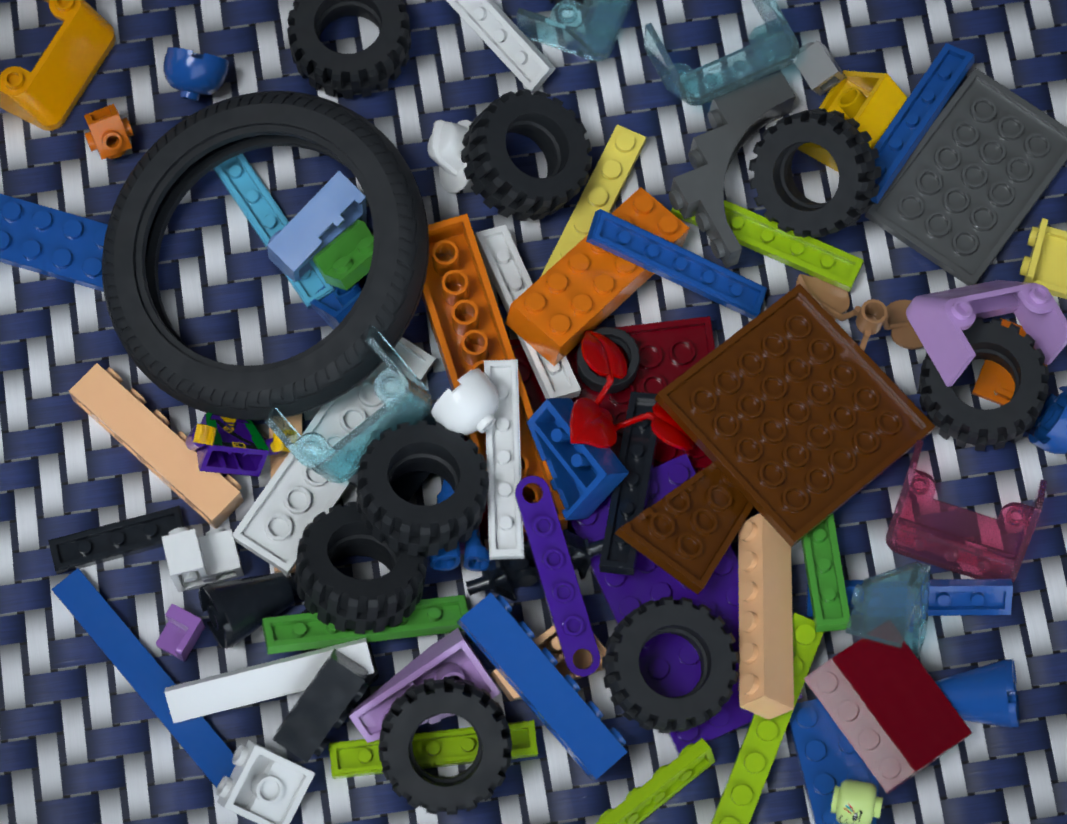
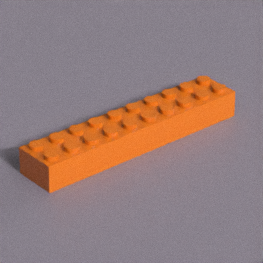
(472, 331)

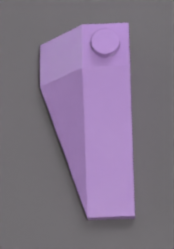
(446, 658)

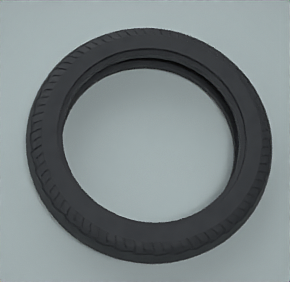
(167, 175)

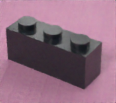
(322, 706)

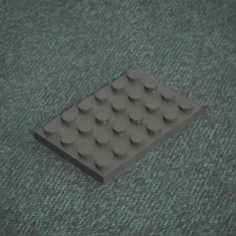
(973, 178)

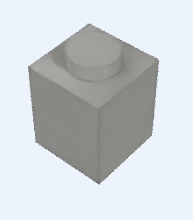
(818, 67)

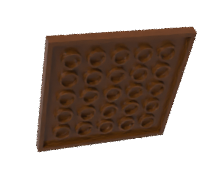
(794, 414)

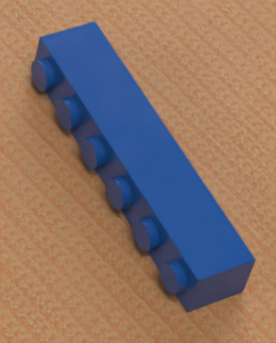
(542, 686)

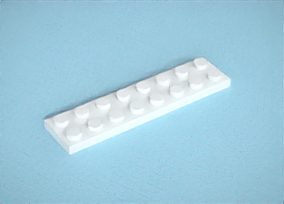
(299, 494)

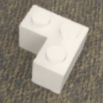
(201, 560)

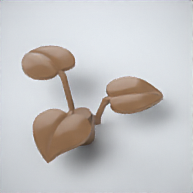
(869, 316)

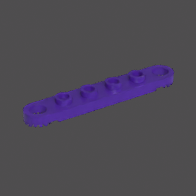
(557, 576)

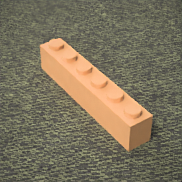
(155, 444)
(765, 620)

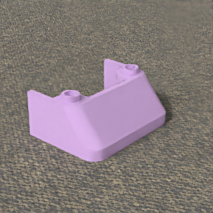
(944, 314)

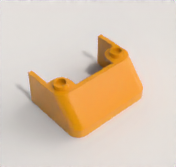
(63, 70)

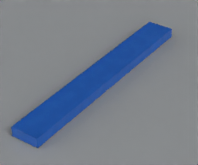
(142, 673)

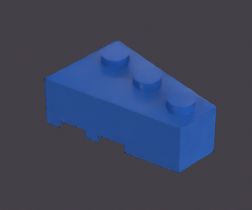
(579, 471)

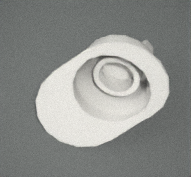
(445, 150)

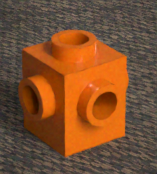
(108, 132)

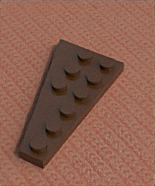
(690, 527)

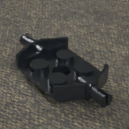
(508, 574)

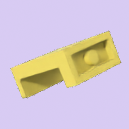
(1047, 259)

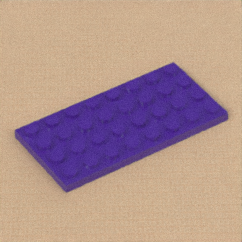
(668, 660)

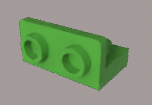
(347, 256)

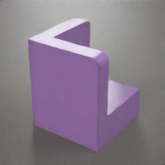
(180, 632)

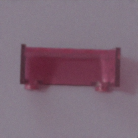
(956, 536)

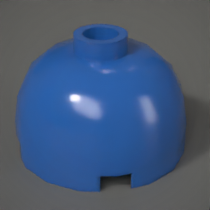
(194, 72)
(1052, 425)

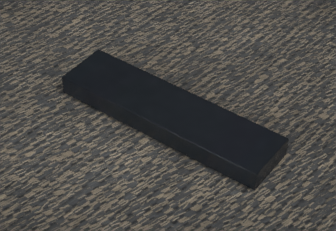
(114, 540)

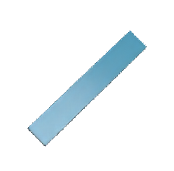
(266, 218)

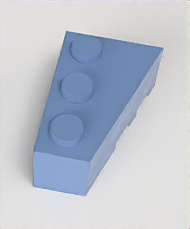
(316, 225)

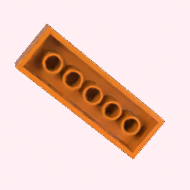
(588, 284)

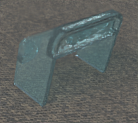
(578, 28)
(769, 50)
(403, 399)
(893, 607)

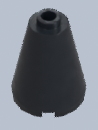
(241, 604)

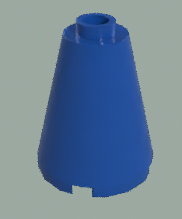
(985, 694)

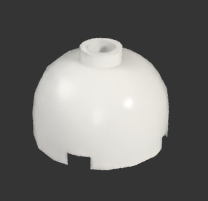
(469, 405)

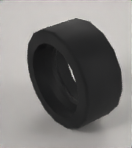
(631, 349)

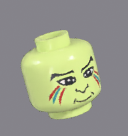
(856, 802)

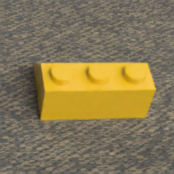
(868, 99)

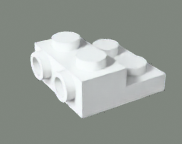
(263, 785)

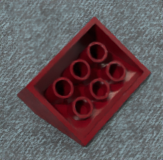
(888, 709)

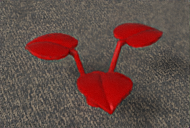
(593, 423)

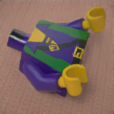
(231, 446)

